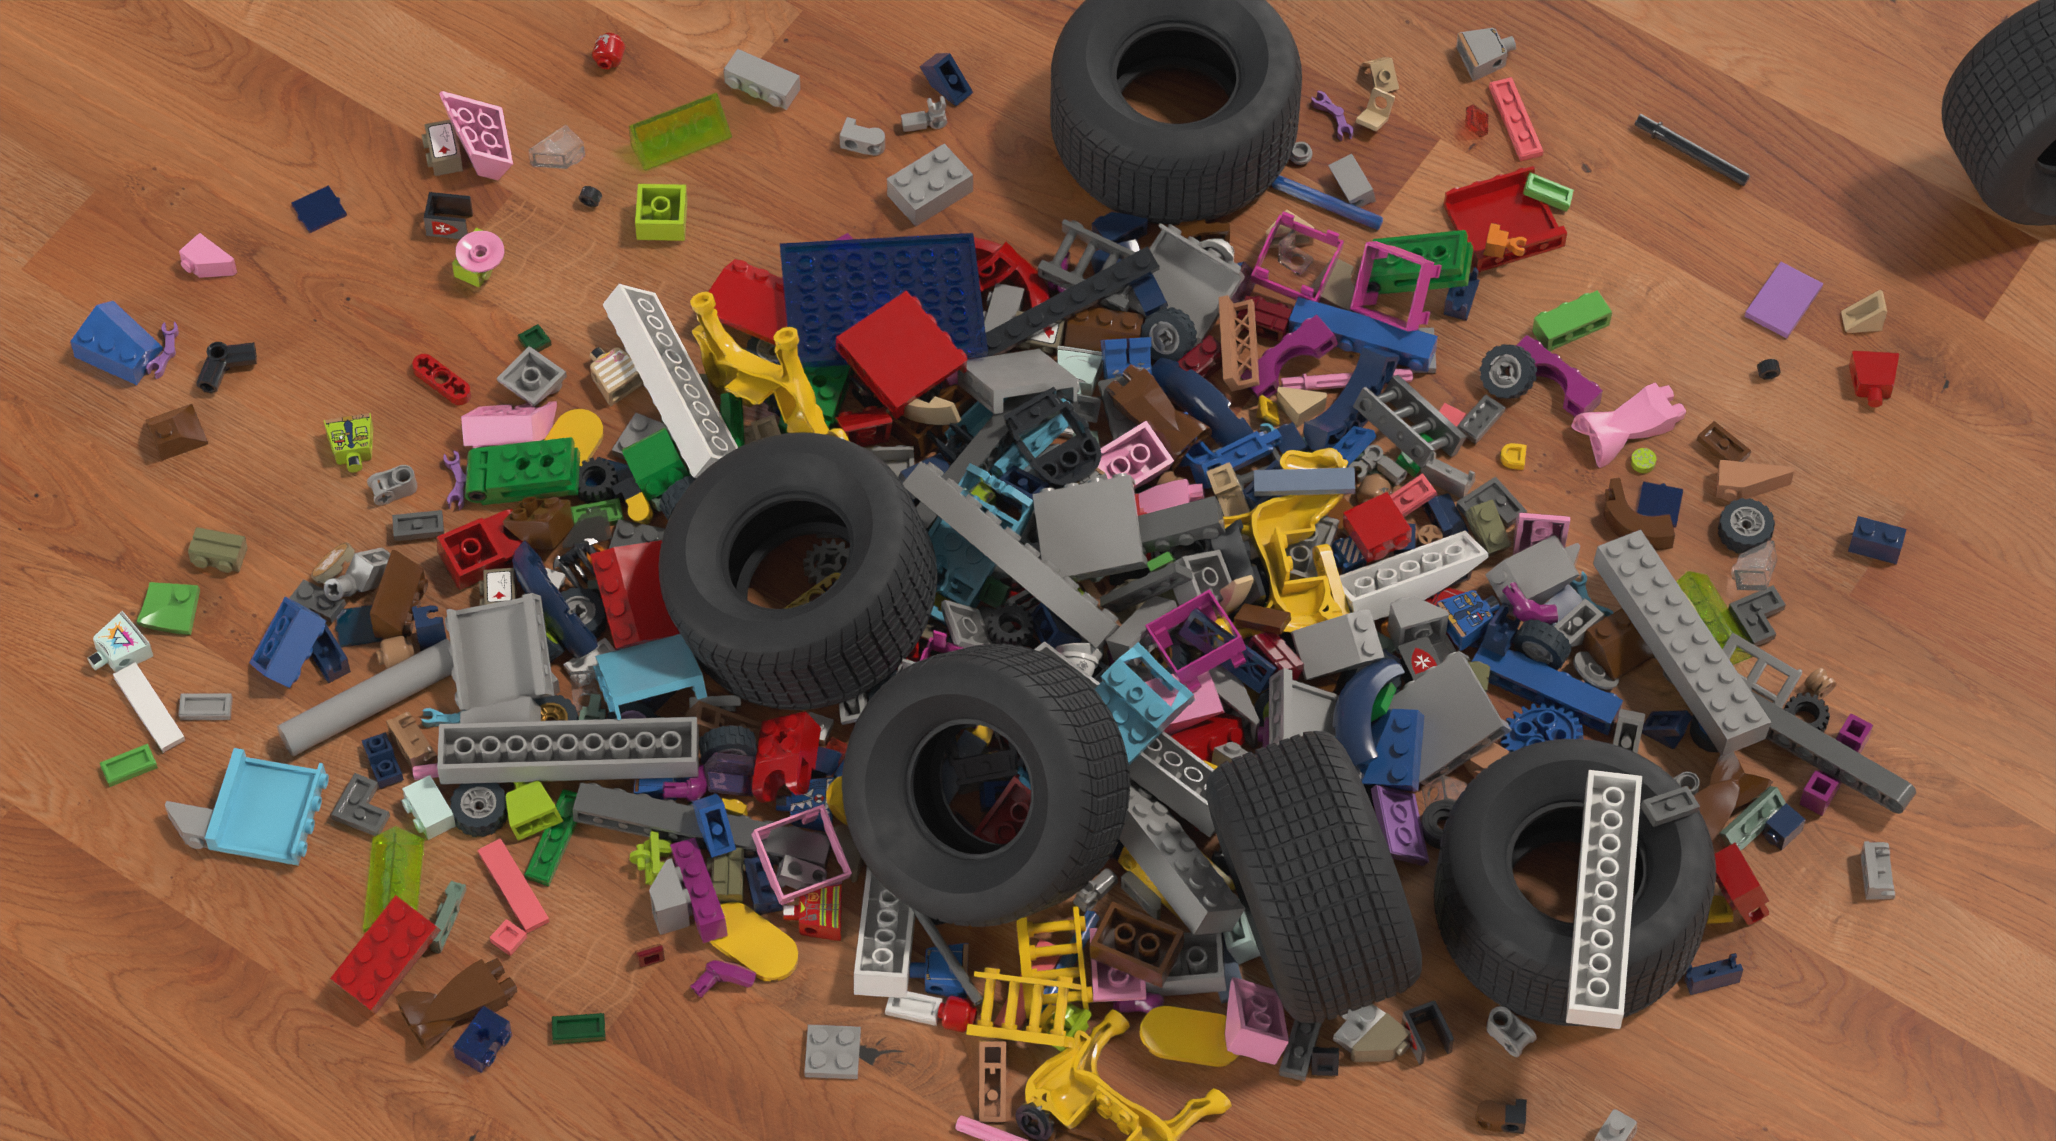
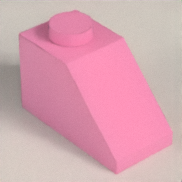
(206, 259)

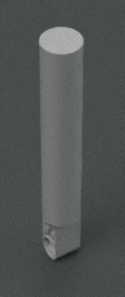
(366, 698)

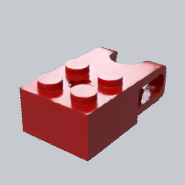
(477, 548)
(785, 755)
(1740, 884)

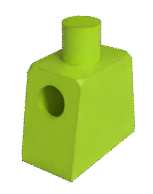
(530, 809)

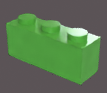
(1572, 320)

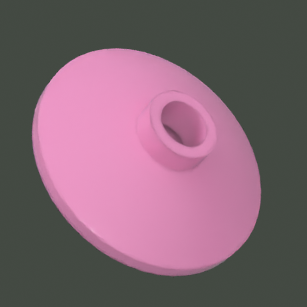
(478, 244)

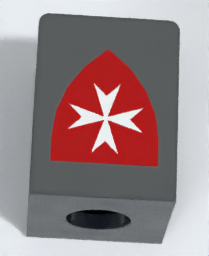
(451, 205)
(1417, 658)
(1430, 1012)

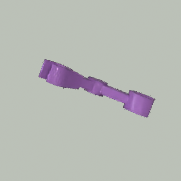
(1337, 112)
(169, 351)
(457, 492)

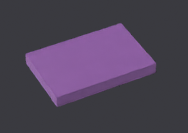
(1783, 300)
(1400, 824)

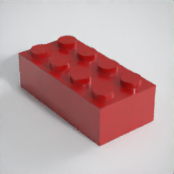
(385, 954)

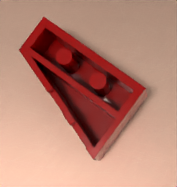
(1211, 733)

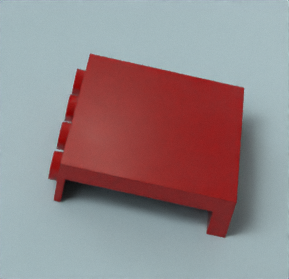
(1504, 204)
(900, 352)

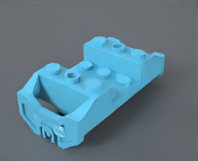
(959, 563)
(1136, 706)

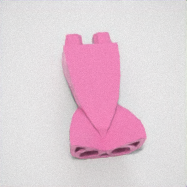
(1640, 417)
(1170, 495)

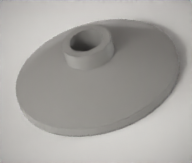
(1592, 671)

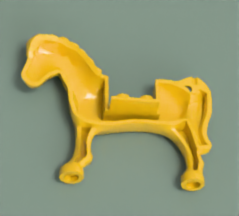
(754, 378)
(1287, 522)
(1076, 1088)

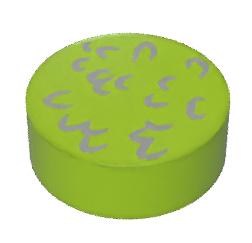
(1643, 460)

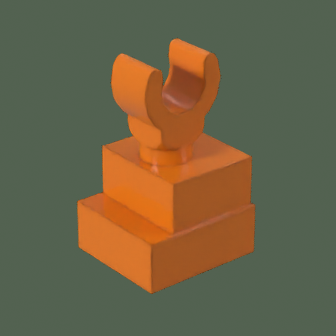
(1498, 241)

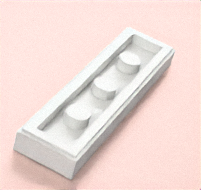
(149, 707)

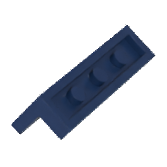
(1206, 641)

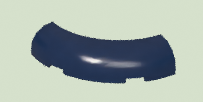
(1372, 371)
(1200, 401)
(565, 626)
(1355, 707)

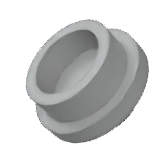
(1301, 153)

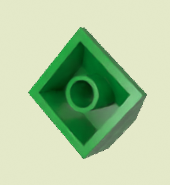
(655, 463)

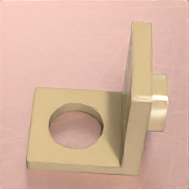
(1383, 73)
(1374, 116)

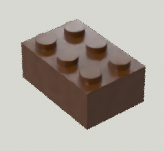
(1137, 944)

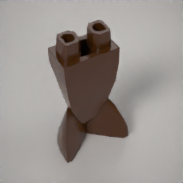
(1145, 401)
(1728, 790)
(463, 997)

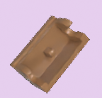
(410, 740)

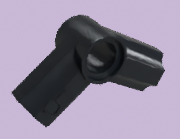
(230, 356)

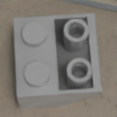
(670, 900)

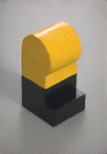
(639, 508)

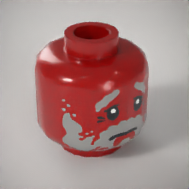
(608, 51)

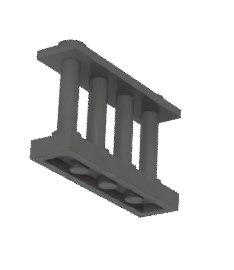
(1055, 274)
(1417, 410)

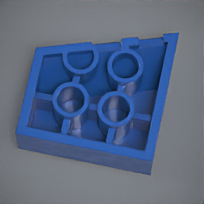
(115, 343)
(1399, 748)

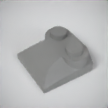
(532, 376)
(964, 624)

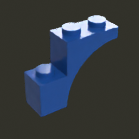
(1200, 461)

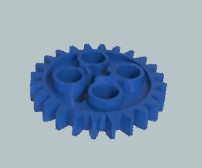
(1551, 725)

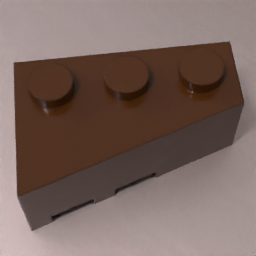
(915, 433)

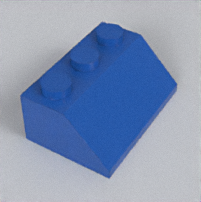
(288, 642)

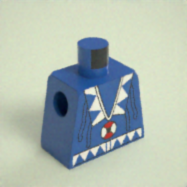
(814, 797)

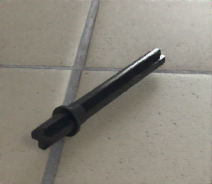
(1664, 134)

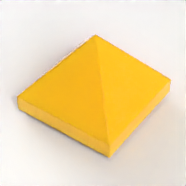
(1268, 411)

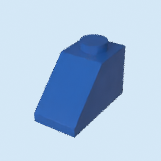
(714, 825)

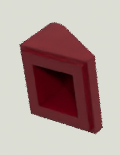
(650, 955)

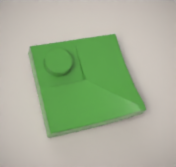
(169, 607)

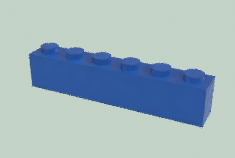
(1360, 331)
(1540, 684)

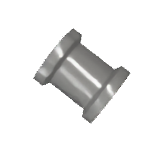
(340, 587)

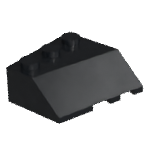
(1237, 560)

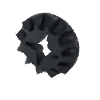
(1035, 1130)

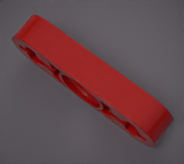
(446, 388)

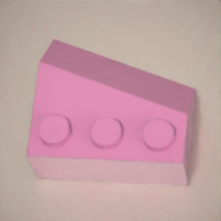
(481, 132)
(505, 425)

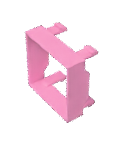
(806, 816)

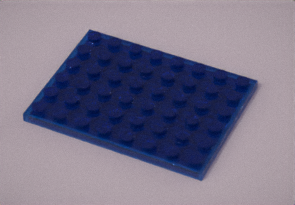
(844, 281)

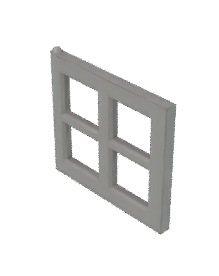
(1763, 659)

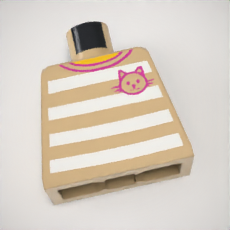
(614, 374)

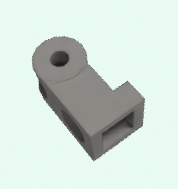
(862, 139)
(799, 873)

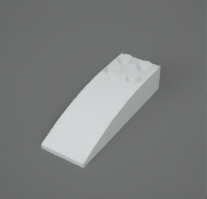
(1411, 574)
(883, 943)

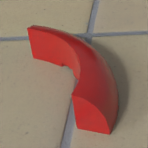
(997, 266)
(1023, 276)

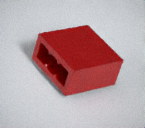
(1377, 527)

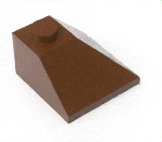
(176, 432)

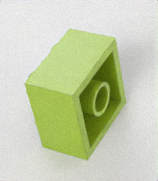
(661, 212)

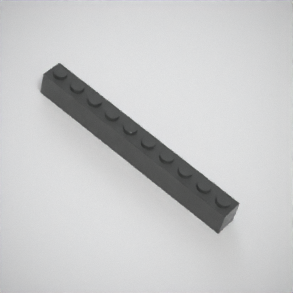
(1164, 529)
(678, 822)

